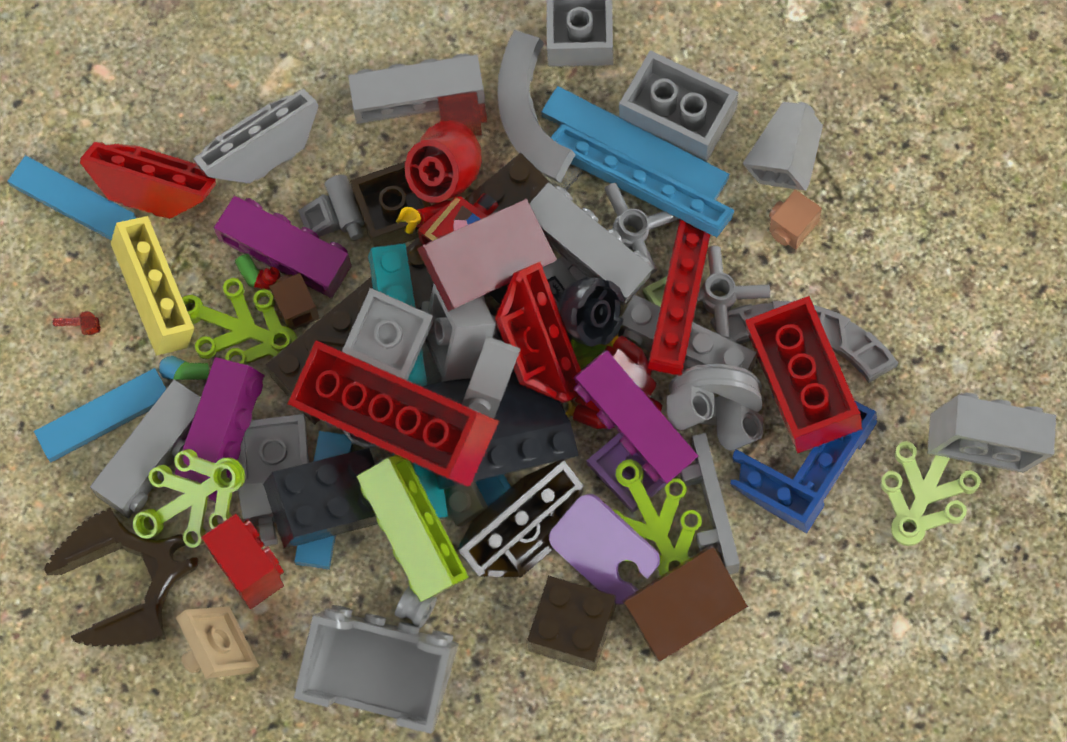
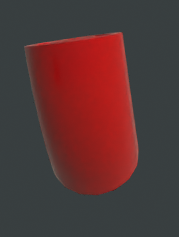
(443, 162)

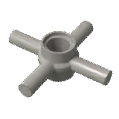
(637, 220)
(723, 282)

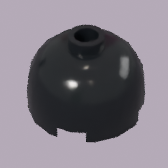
(591, 311)

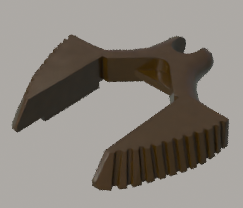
(103, 536)

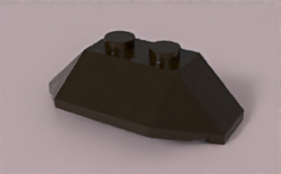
(517, 526)

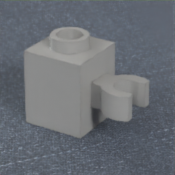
(258, 510)

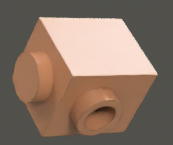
(794, 219)

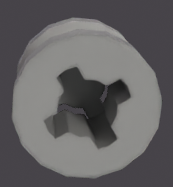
(412, 608)

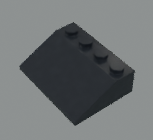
(529, 432)

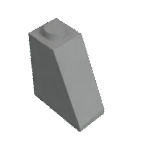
(786, 148)

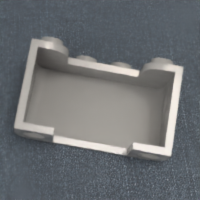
(376, 667)

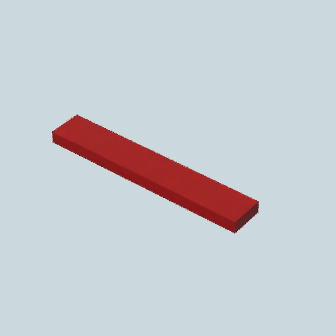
(679, 300)

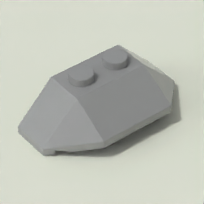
(260, 140)

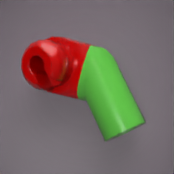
(256, 277)

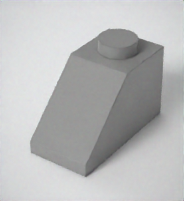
(490, 377)

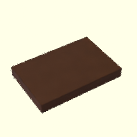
(684, 603)

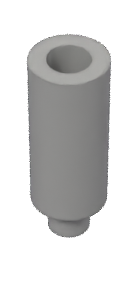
(345, 206)

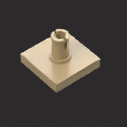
(215, 643)

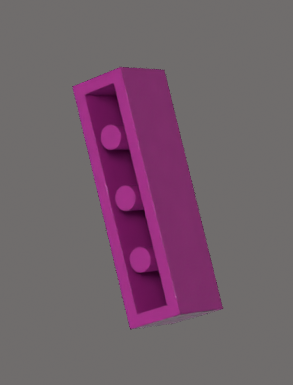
(282, 245)
(222, 415)
(635, 418)

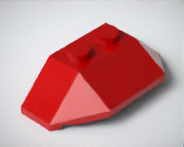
(146, 178)
(533, 323)

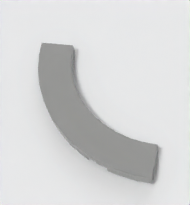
(518, 110)
(845, 337)

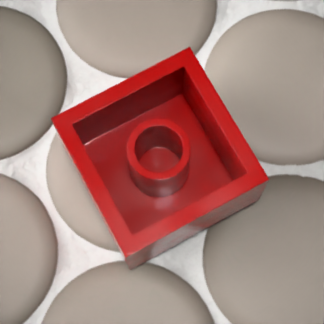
(240, 556)

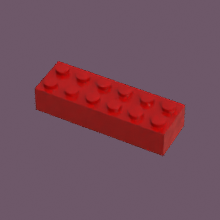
(393, 413)

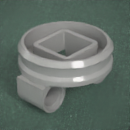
(733, 412)

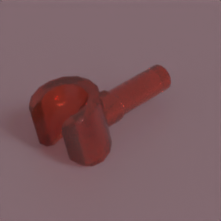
(87, 321)

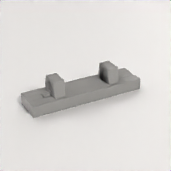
(705, 474)

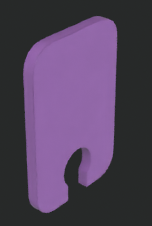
(596, 544)

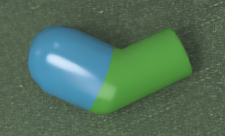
(178, 369)

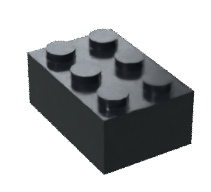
(320, 498)

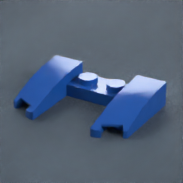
(801, 498)

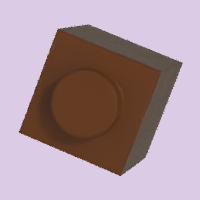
(294, 301)

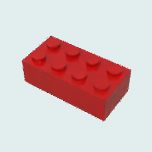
(803, 374)

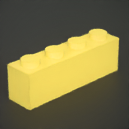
(152, 285)

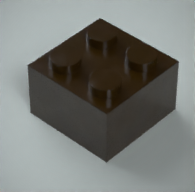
(380, 201)
(571, 623)

